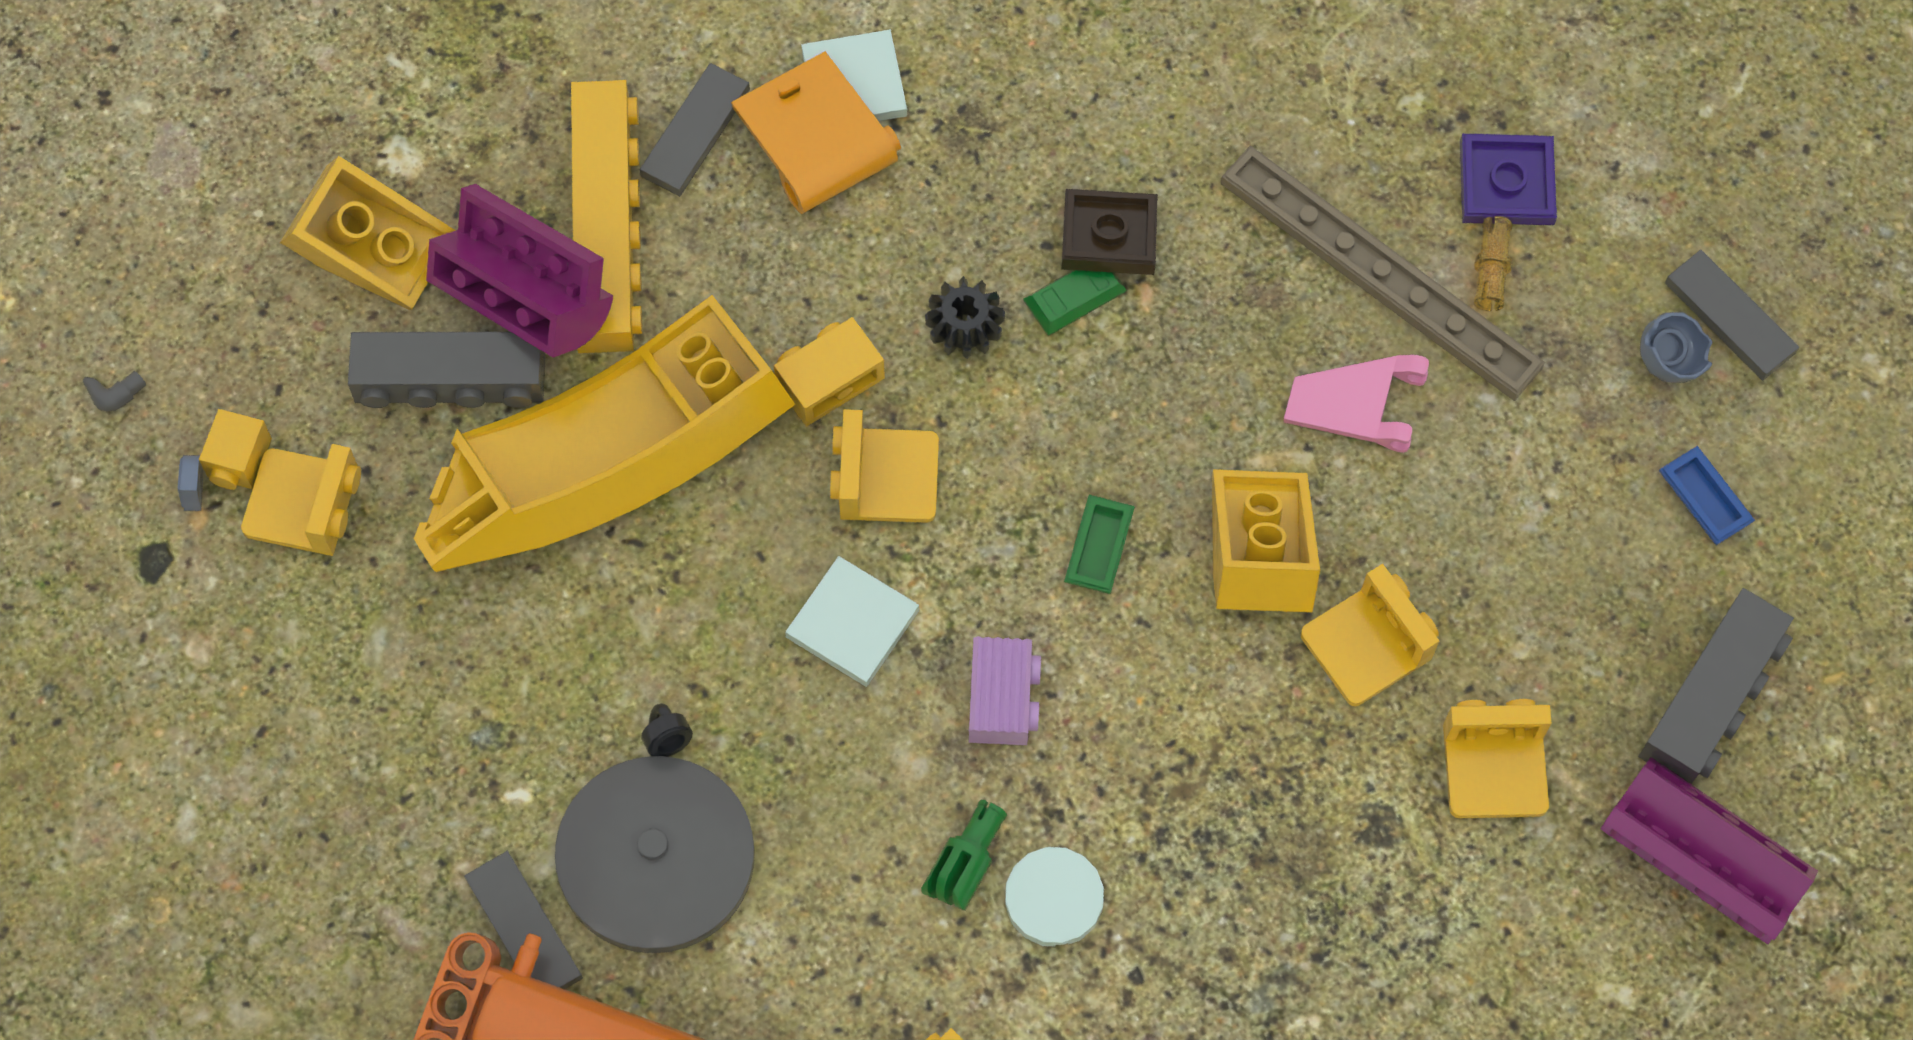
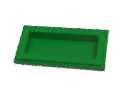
(1072, 298)
(1099, 544)

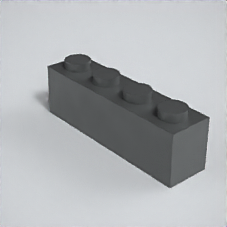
(444, 369)
(1717, 687)

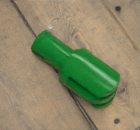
(965, 858)

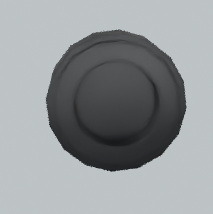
(666, 732)

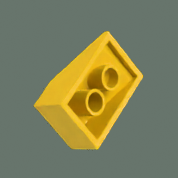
(365, 233)
(1263, 541)

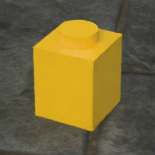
(234, 450)

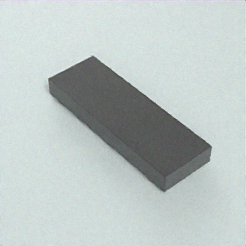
(694, 130)
(1731, 315)
(517, 913)

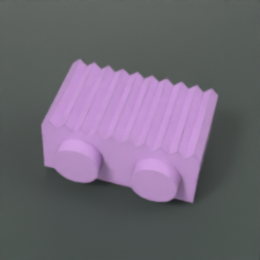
(1001, 691)

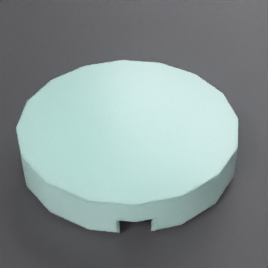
(1054, 896)

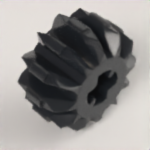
(960, 302)

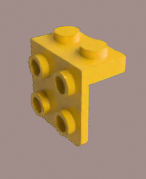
(884, 472)
(302, 499)
(1371, 638)
(1496, 759)

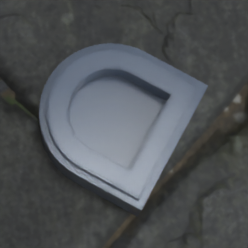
(190, 482)

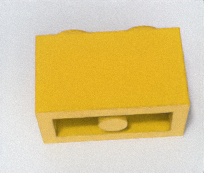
(829, 370)

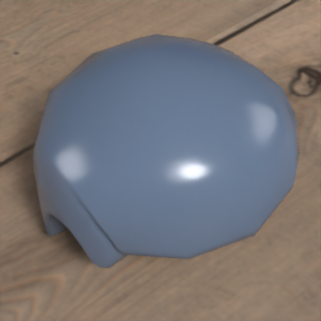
(1675, 348)

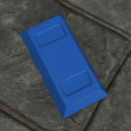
(1706, 495)

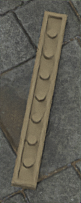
(1382, 273)

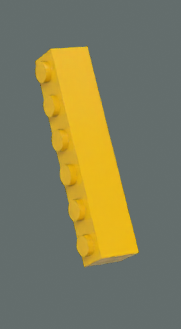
(605, 200)

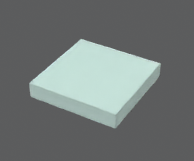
(869, 67)
(852, 621)

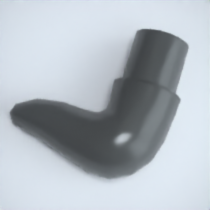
(116, 396)

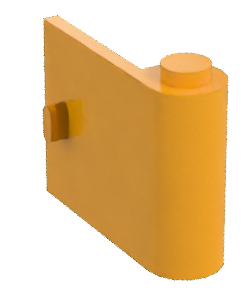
(816, 132)

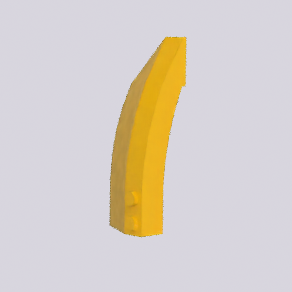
(602, 443)

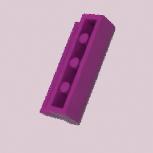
(520, 274)
(1710, 851)

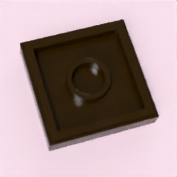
(1109, 232)

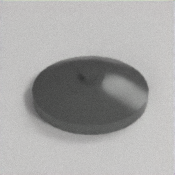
(654, 854)

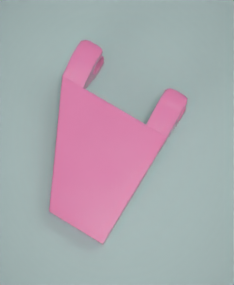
(1354, 399)

